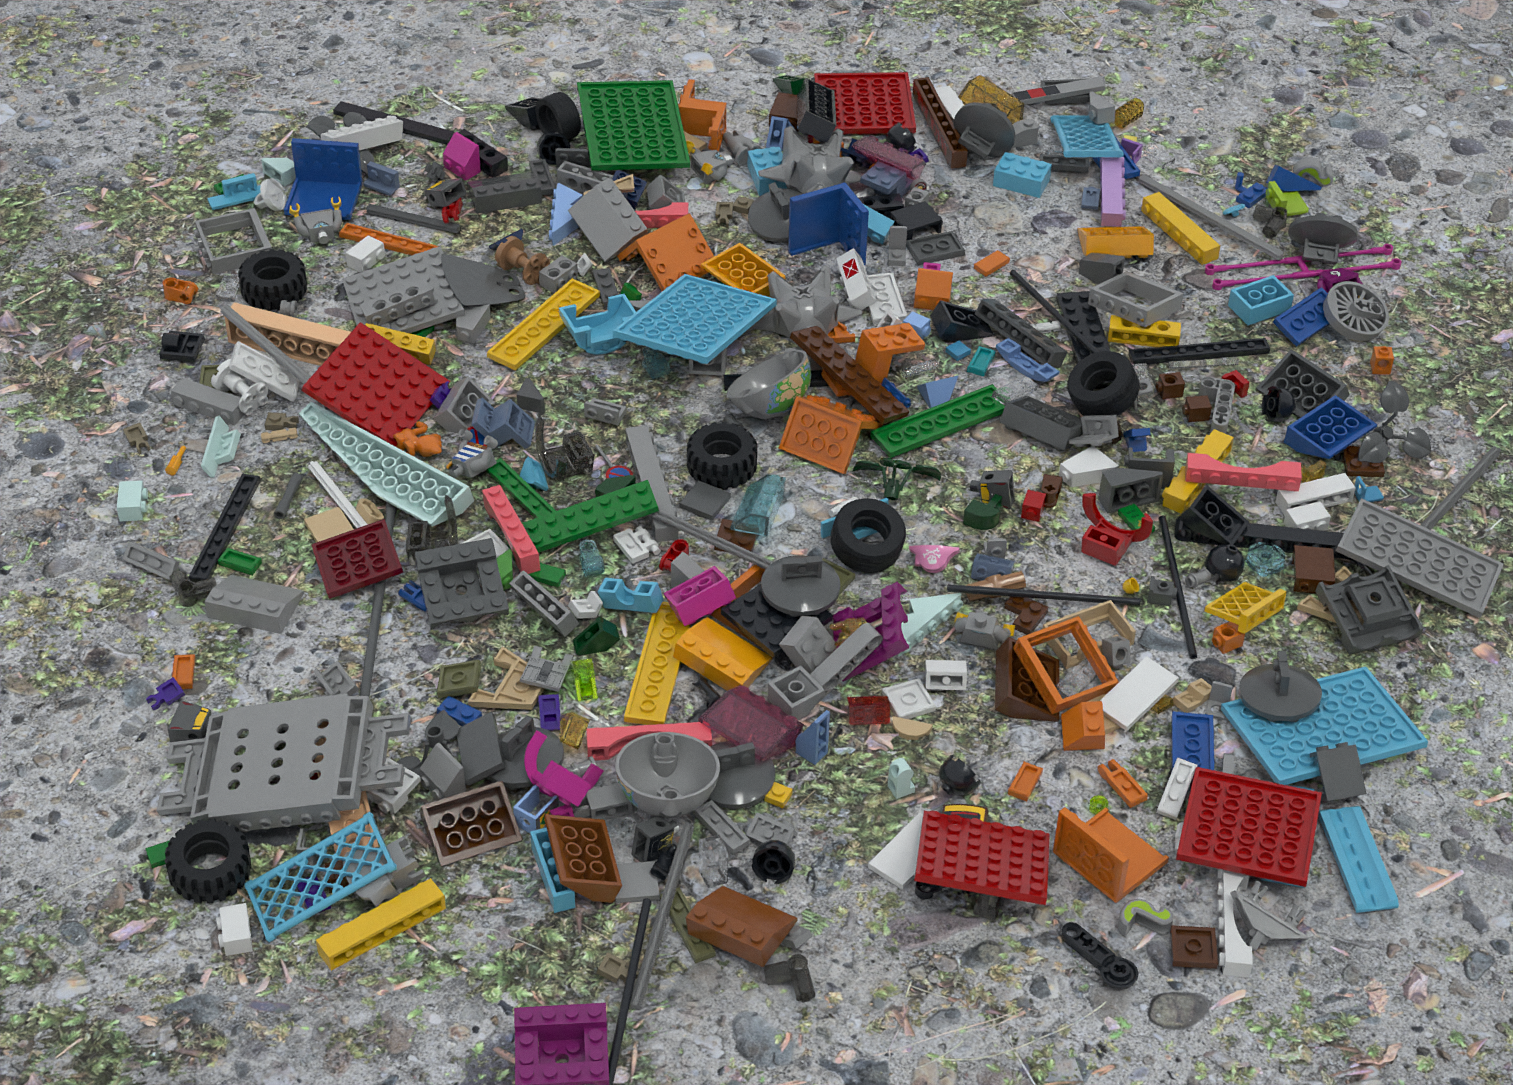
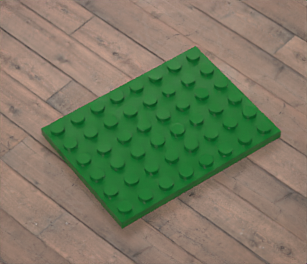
(632, 125)

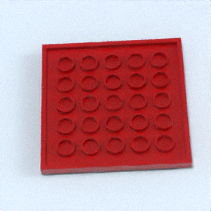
(870, 101)
(374, 384)
(1249, 826)
(983, 857)

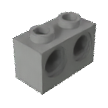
(558, 274)

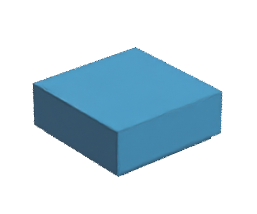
(958, 350)

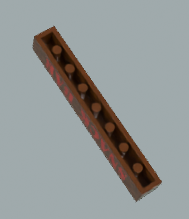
(939, 122)

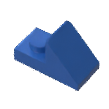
(1137, 438)

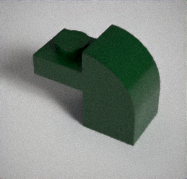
(983, 516)

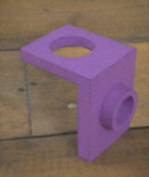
(1132, 148)

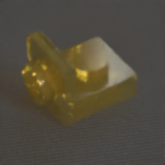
(1314, 472)

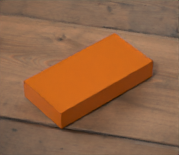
(991, 263)
(184, 670)
(1025, 781)

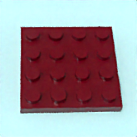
(357, 558)

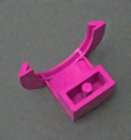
(557, 779)

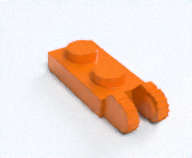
(1123, 783)

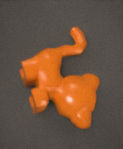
(424, 445)

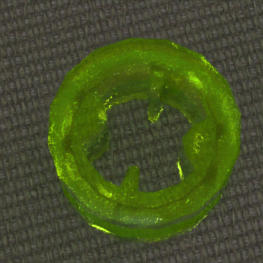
(1098, 799)

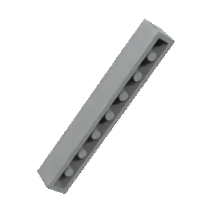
(647, 467)

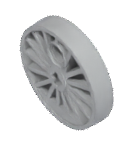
(1366, 316)

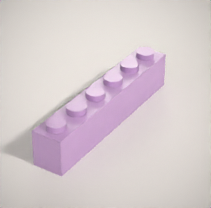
(1112, 191)

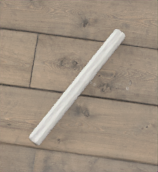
(336, 494)

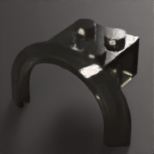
(567, 460)
(420, 538)

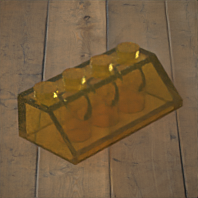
(984, 91)

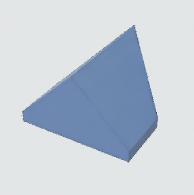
(776, 132)
(937, 391)

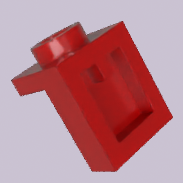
(1240, 382)

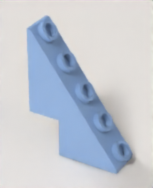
(561, 221)

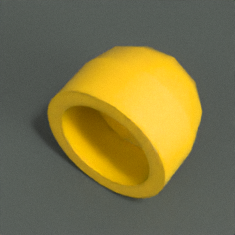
(1130, 586)

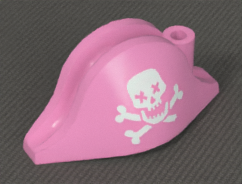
(933, 557)

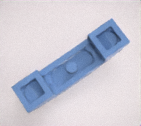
(1012, 354)

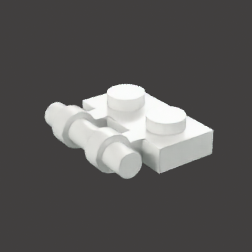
(631, 544)

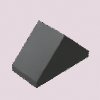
(530, 398)

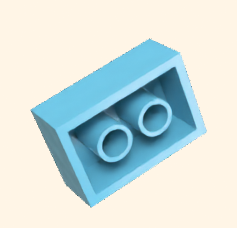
(762, 159)
(1022, 174)
(1260, 300)

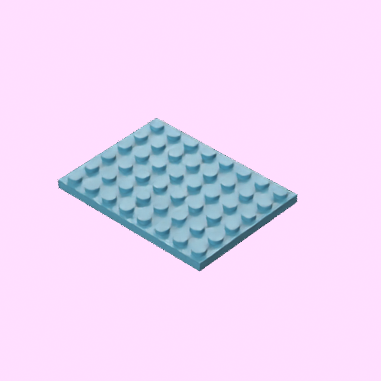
(695, 318)
(1351, 711)

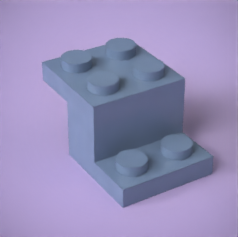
(886, 180)
(503, 422)

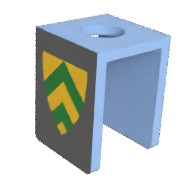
(527, 804)

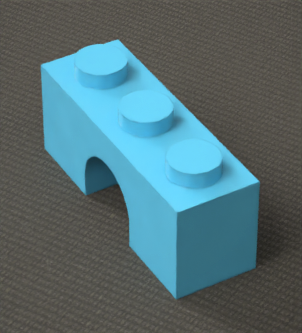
(616, 595)

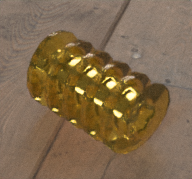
(1128, 112)

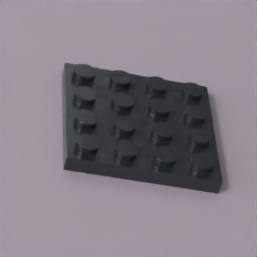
(762, 621)

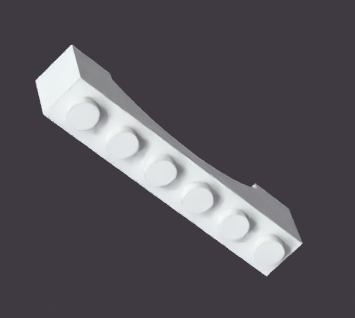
(1235, 954)

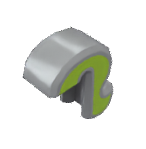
(1313, 168)
(1144, 914)

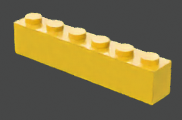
(1180, 228)
(1179, 492)
(380, 924)

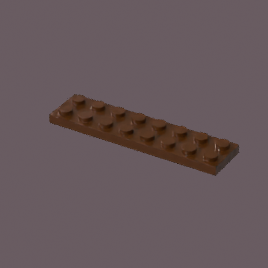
(849, 374)

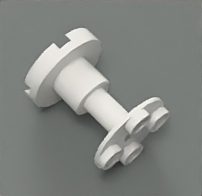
(228, 380)

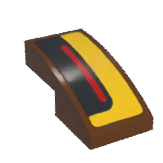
(967, 811)

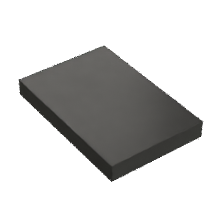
(935, 248)

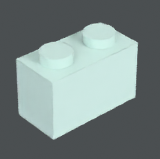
(131, 500)

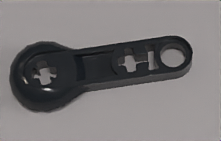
(1101, 957)

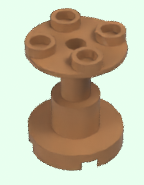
(512, 255)

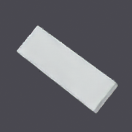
(1176, 788)

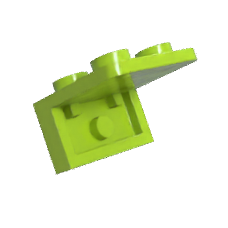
(1289, 200)

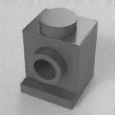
(1161, 592)

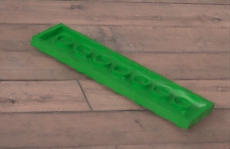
(937, 422)
(591, 516)

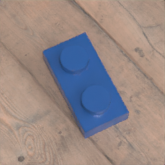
(459, 711)

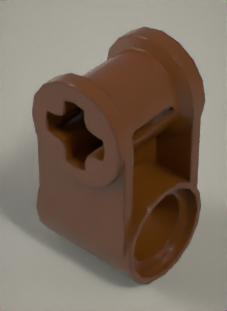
(1052, 487)

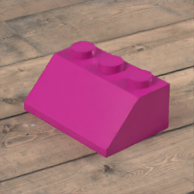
(700, 595)

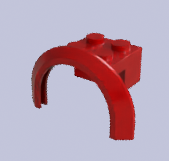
(1106, 540)

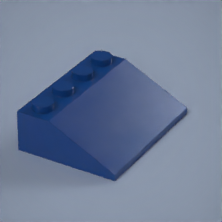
(1328, 429)

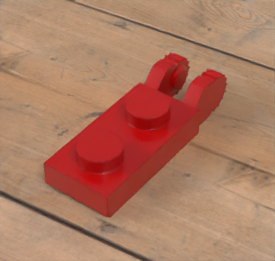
(452, 211)

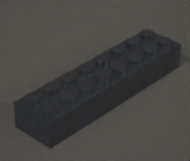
(816, 110)

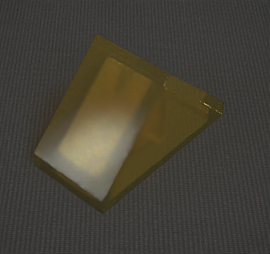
(573, 729)

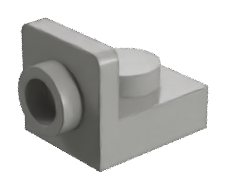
(797, 936)

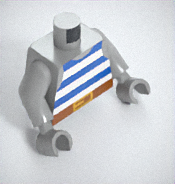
(472, 457)

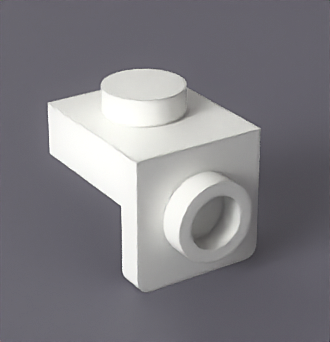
(586, 607)

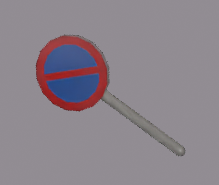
(614, 471)

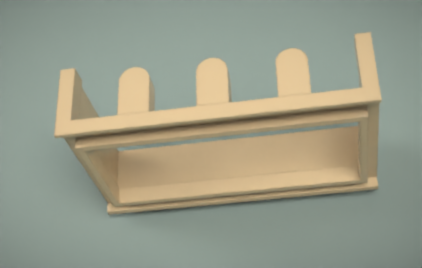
(1089, 617)

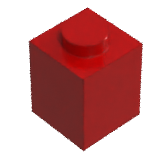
(1033, 505)

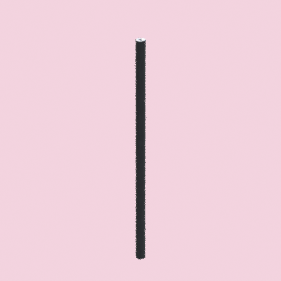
(1083, 340)
(1177, 583)
(1042, 594)
(628, 989)

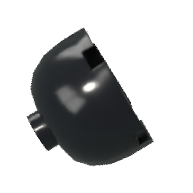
(901, 138)
(549, 143)
(1278, 404)
(1225, 561)
(957, 777)
(773, 861)

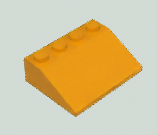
(1117, 241)
(741, 269)
(720, 655)

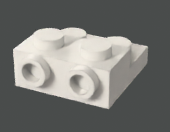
(394, 798)

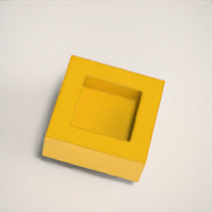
(778, 795)

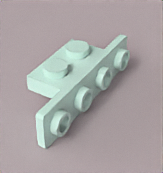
(220, 446)

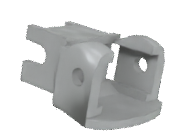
(381, 889)

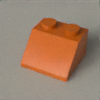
(932, 287)
(1083, 727)

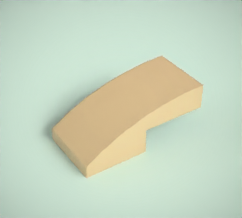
(1193, 697)

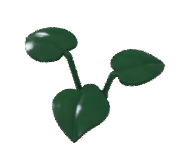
(893, 487)

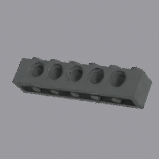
(1021, 332)

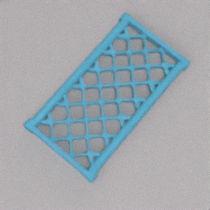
(1080, 131)
(338, 891)

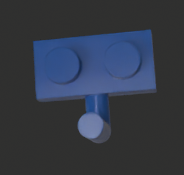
(1250, 195)

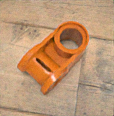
(178, 290)

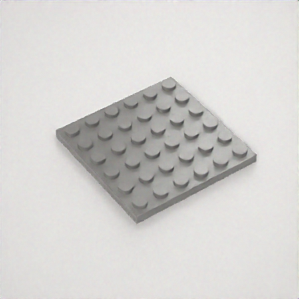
(397, 274)

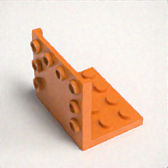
(672, 251)
(825, 431)
(1105, 852)

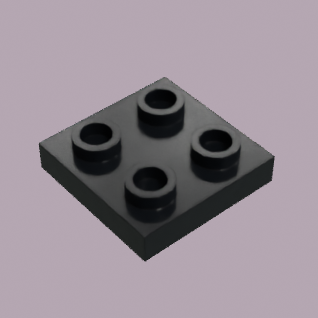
(181, 346)

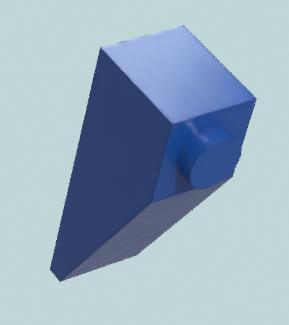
(1289, 181)

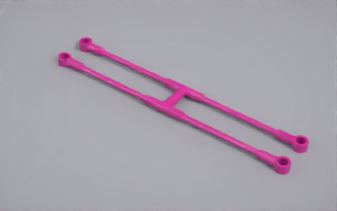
(1210, 269)

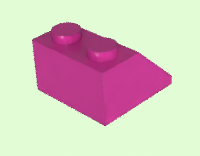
(462, 157)

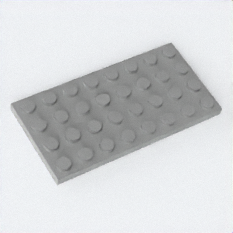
(1420, 557)

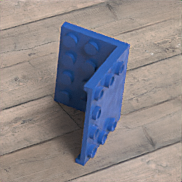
(325, 172)
(826, 219)

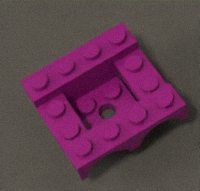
(892, 614)
(566, 1033)

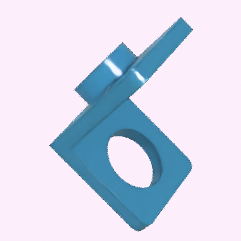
(1369, 494)

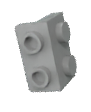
(604, 411)
(336, 680)

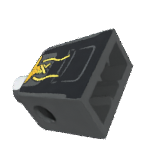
(652, 837)

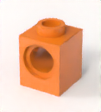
(1382, 360)
(1227, 637)

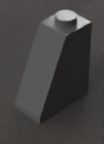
(1101, 267)

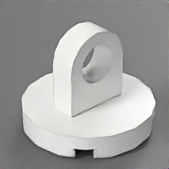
(271, 195)

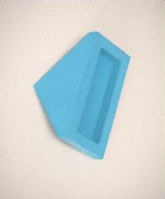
(533, 474)

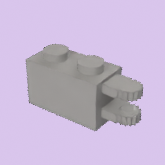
(604, 803)

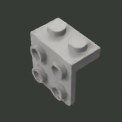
(1096, 430)

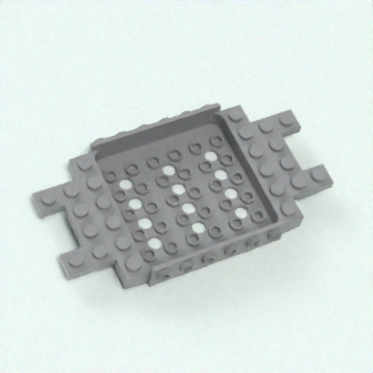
(351, 762)

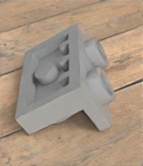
(766, 828)

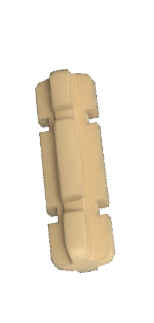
(279, 435)

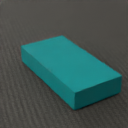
(981, 361)

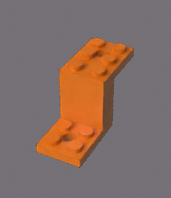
(702, 116)
(877, 349)

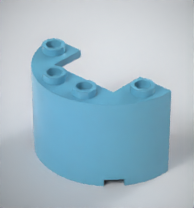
(595, 331)

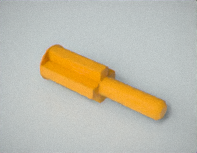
(175, 462)

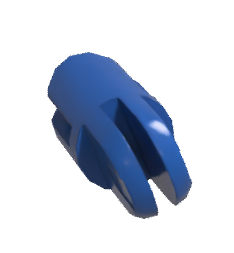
(413, 594)

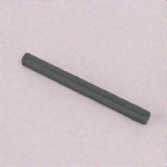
(412, 218)

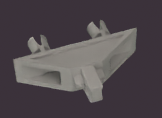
(1264, 925)

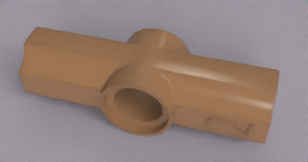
(1009, 581)

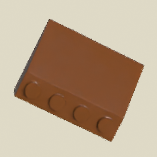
(584, 856)
(739, 925)

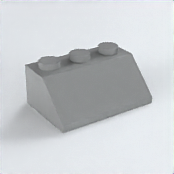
(460, 405)

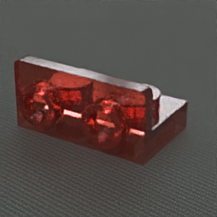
(868, 710)

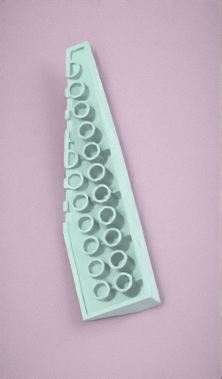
(388, 470)

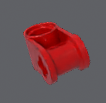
(674, 551)

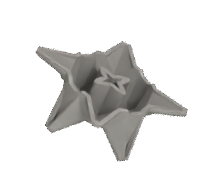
(811, 164)
(804, 305)

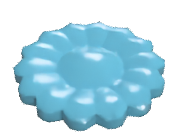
(1234, 210)

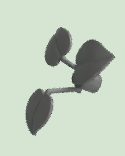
(322, 124)
(1417, 443)
(439, 730)

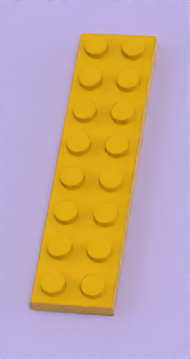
(541, 325)
(656, 670)

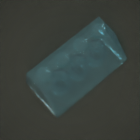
(760, 505)

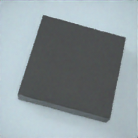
(705, 500)

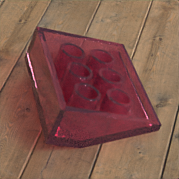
(893, 157)
(750, 718)

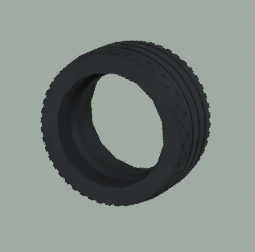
(558, 114)

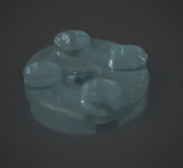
(1262, 566)

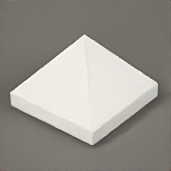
(584, 265)

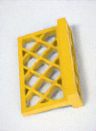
(1259, 604)

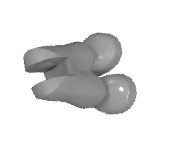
(739, 146)

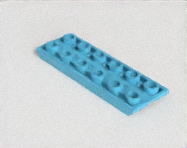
(1358, 859)

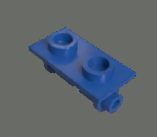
(896, 393)

